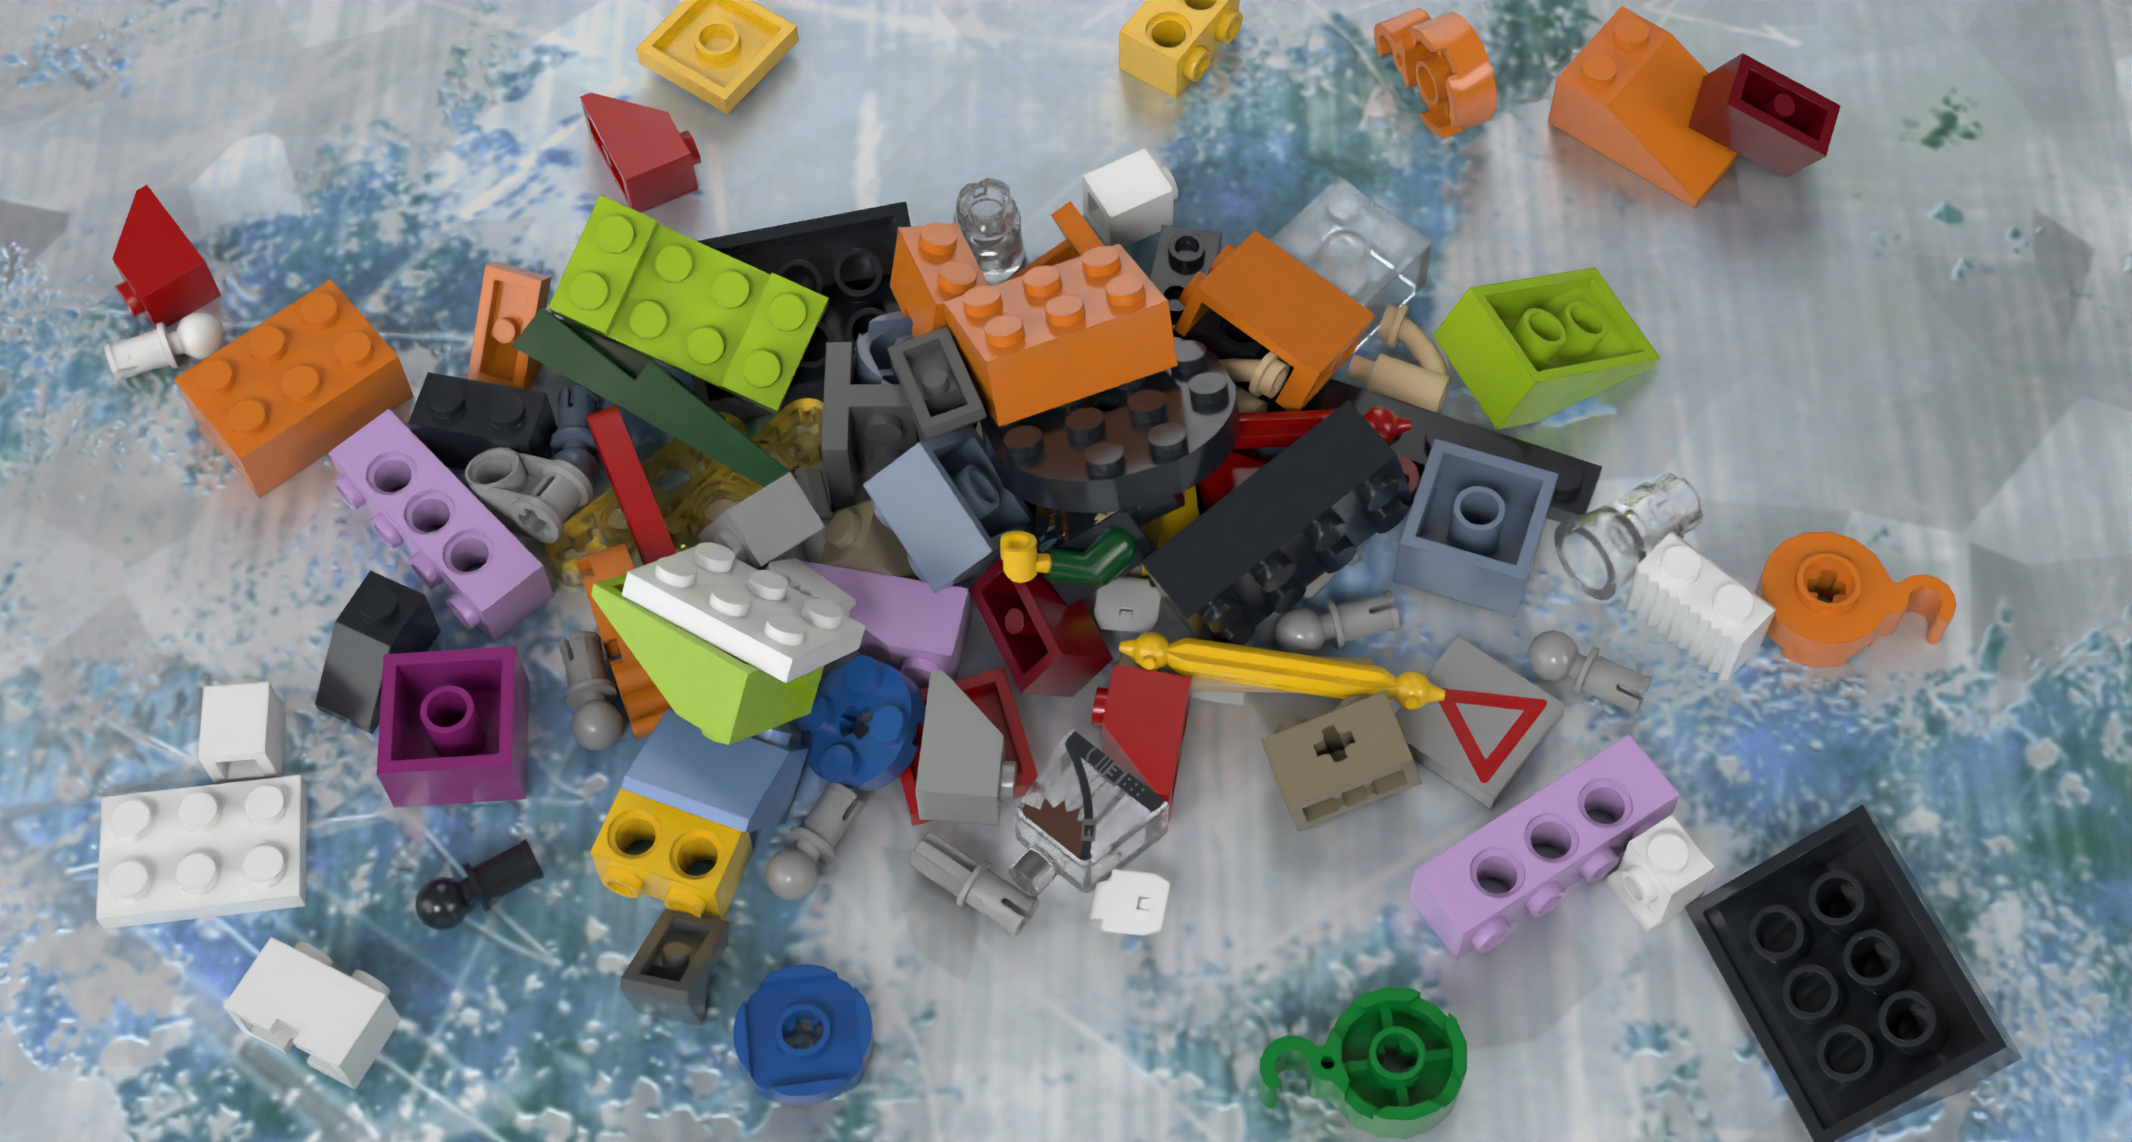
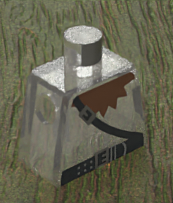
(1083, 819)

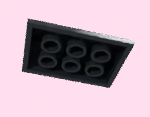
(833, 255)
(1851, 980)

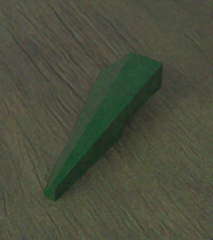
(646, 391)

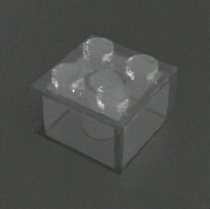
(1358, 249)

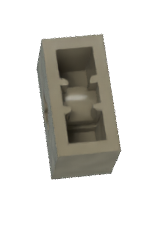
(1374, 768)

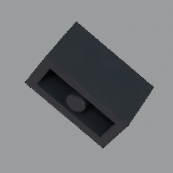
(468, 416)

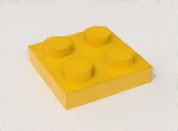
(718, 48)

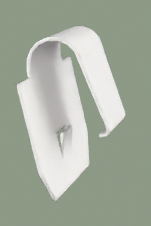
(1127, 605)
(1118, 905)

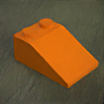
(1634, 102)

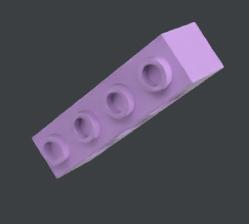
(391, 456)
(1614, 781)

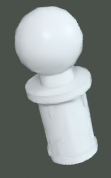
(196, 336)

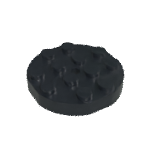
(1124, 441)

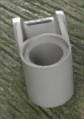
(528, 491)

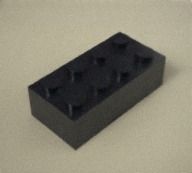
(1282, 529)

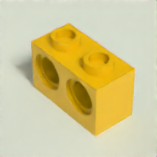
(1174, 40)
(678, 843)

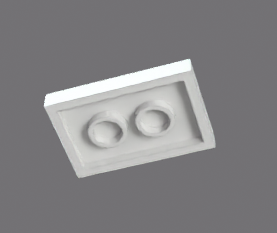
(744, 610)
(202, 852)

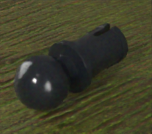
(446, 902)

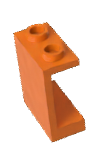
(1282, 309)

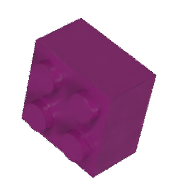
(453, 727)

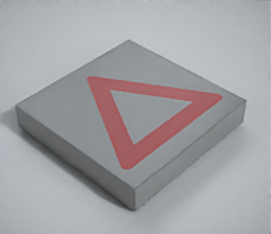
(1482, 726)

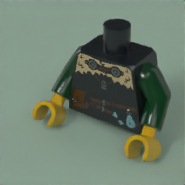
(1084, 549)

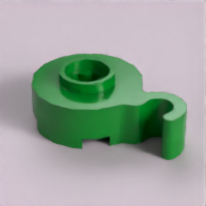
(1350, 1062)

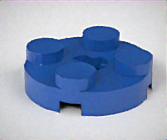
(887, 747)
(810, 1074)

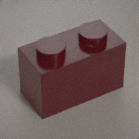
(1764, 116)
(1041, 639)

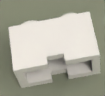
(305, 1002)

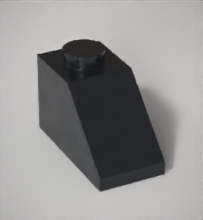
(375, 622)

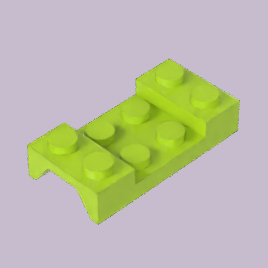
(688, 305)

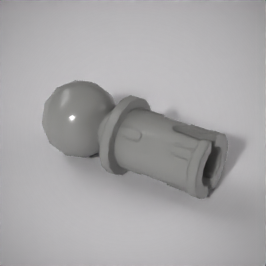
(1305, 631)
(1556, 657)
(596, 721)
(794, 871)

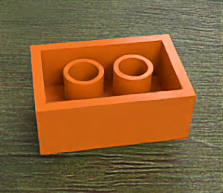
(1061, 333)
(294, 387)

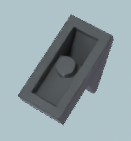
(936, 384)
(674, 966)

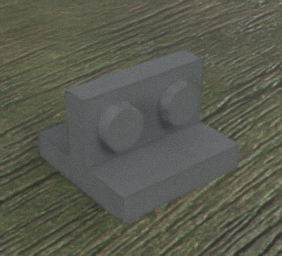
(861, 426)

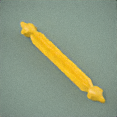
(1279, 669)

